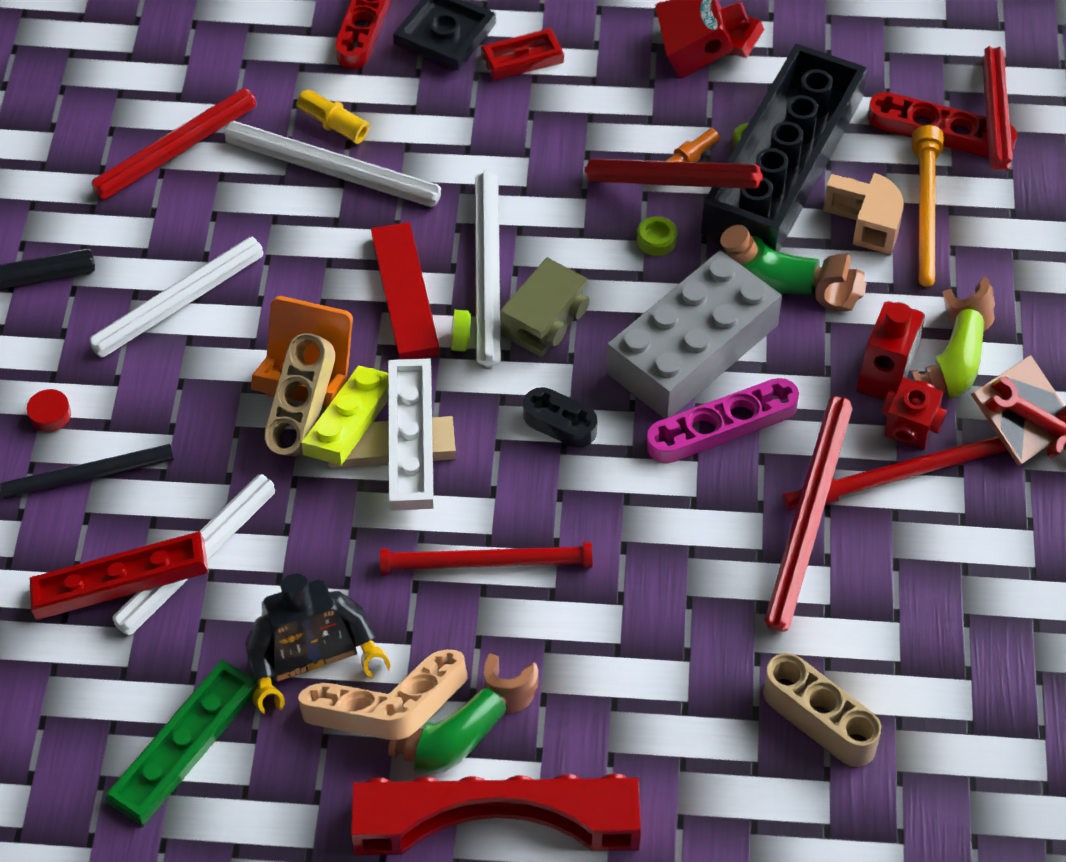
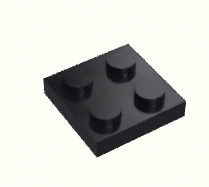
(445, 30)

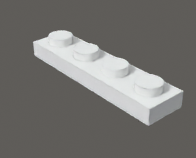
(410, 435)

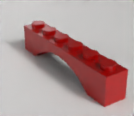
(593, 811)

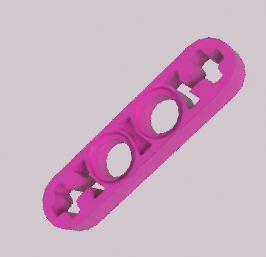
(719, 414)

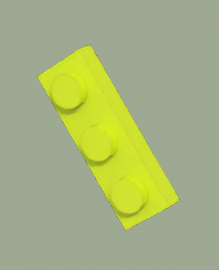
(348, 416)

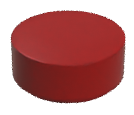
(48, 410)

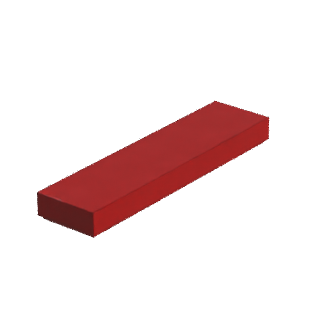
(405, 291)
(118, 575)

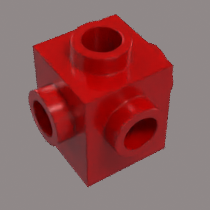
(913, 412)

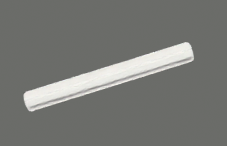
(175, 297)
(215, 534)

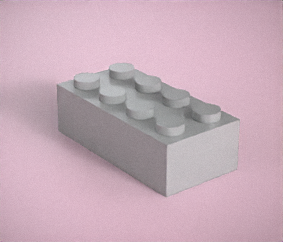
(693, 334)

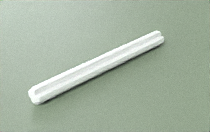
(333, 164)
(487, 269)

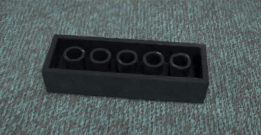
(791, 144)

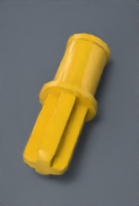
(333, 116)

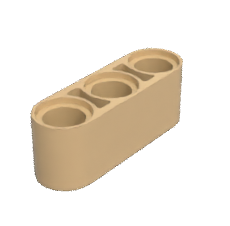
(295, 373)
(827, 729)

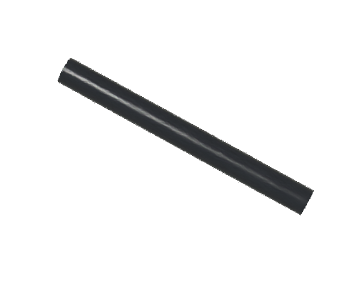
(86, 471)

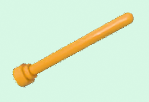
(927, 145)

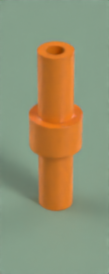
(692, 151)

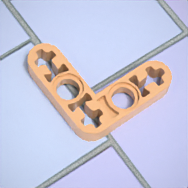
(391, 714)

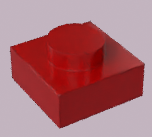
(745, 37)

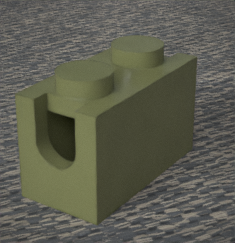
(544, 307)

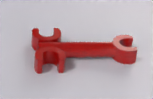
(1030, 412)

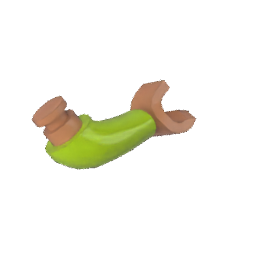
(961, 359)

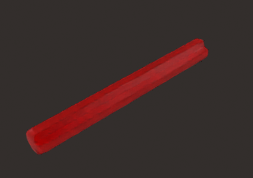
(996, 109)
(173, 143)
(674, 173)

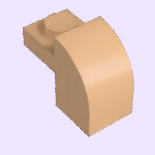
(873, 205)

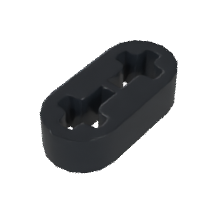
(560, 416)

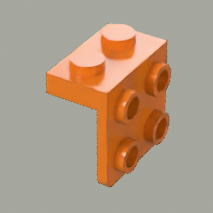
(294, 317)

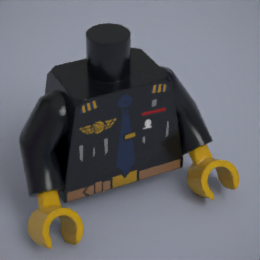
(305, 631)

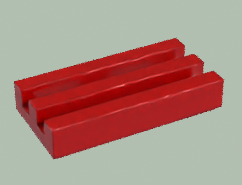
(524, 58)

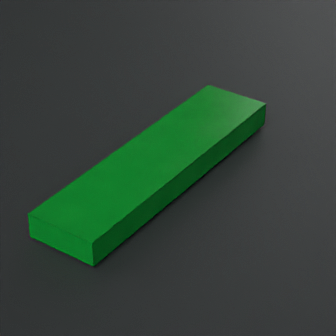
(181, 743)

